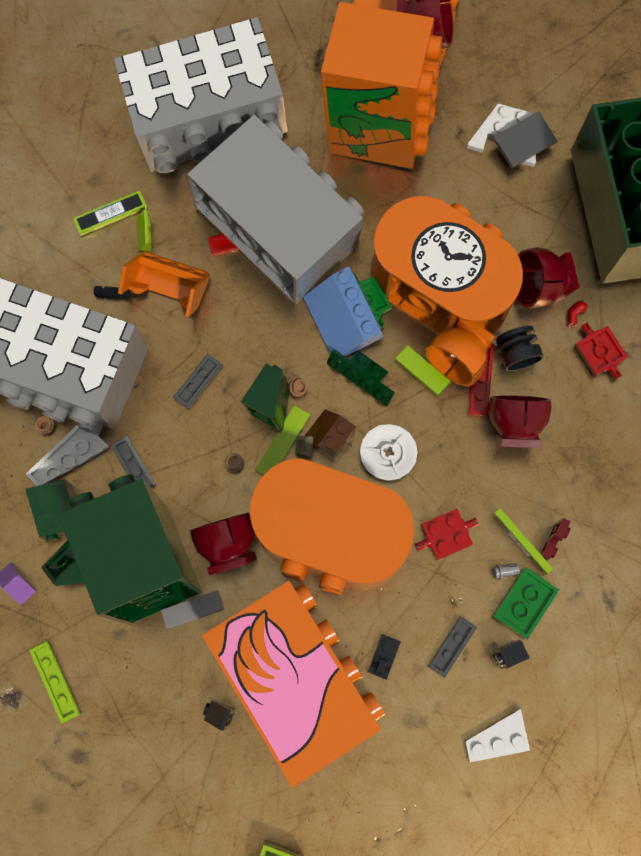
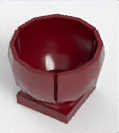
(432, 8)
(546, 277)
(519, 419)
(225, 543)

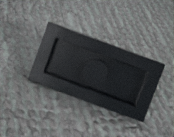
(384, 656)

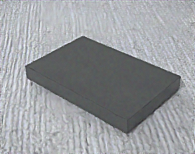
(525, 139)

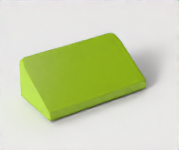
(143, 231)

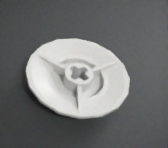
(380, 440)

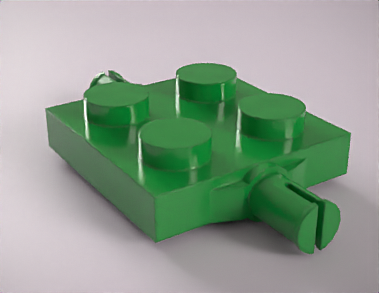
(375, 298)

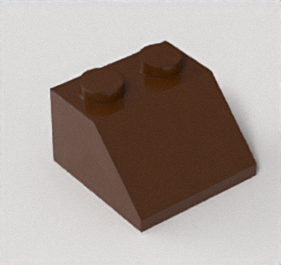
(330, 434)

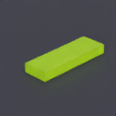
(422, 370)

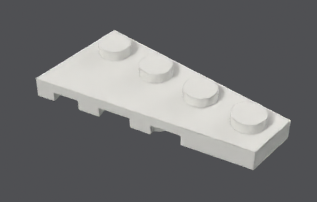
(65, 456)

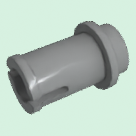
(505, 570)

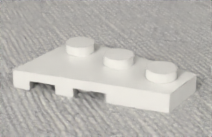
(500, 739)

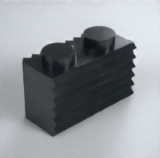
(510, 654)

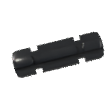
(111, 292)

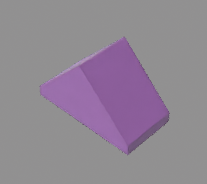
(16, 584)

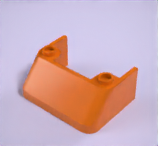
(165, 277)

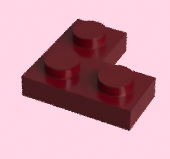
(559, 531)

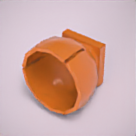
(464, 343)

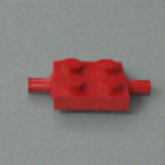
(601, 351)
(446, 534)

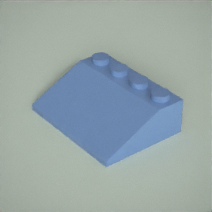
(343, 313)

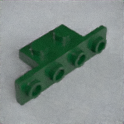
(363, 373)

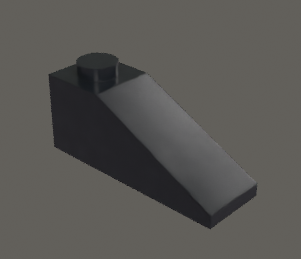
(218, 715)

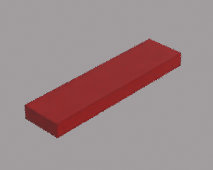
(481, 389)

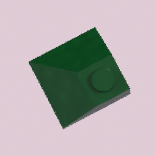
(63, 567)

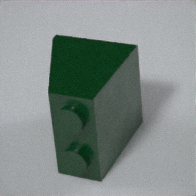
(268, 397)
(46, 504)

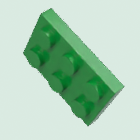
(526, 603)

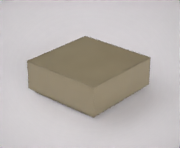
(304, 445)

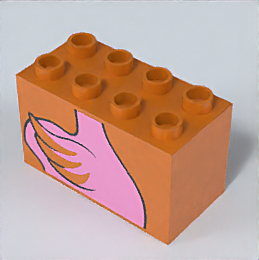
(294, 682)

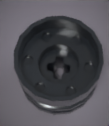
(519, 348)

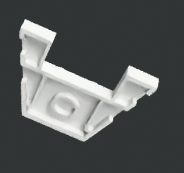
(499, 120)

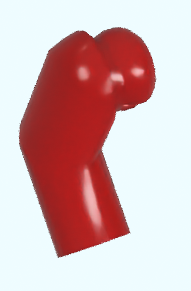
(574, 310)

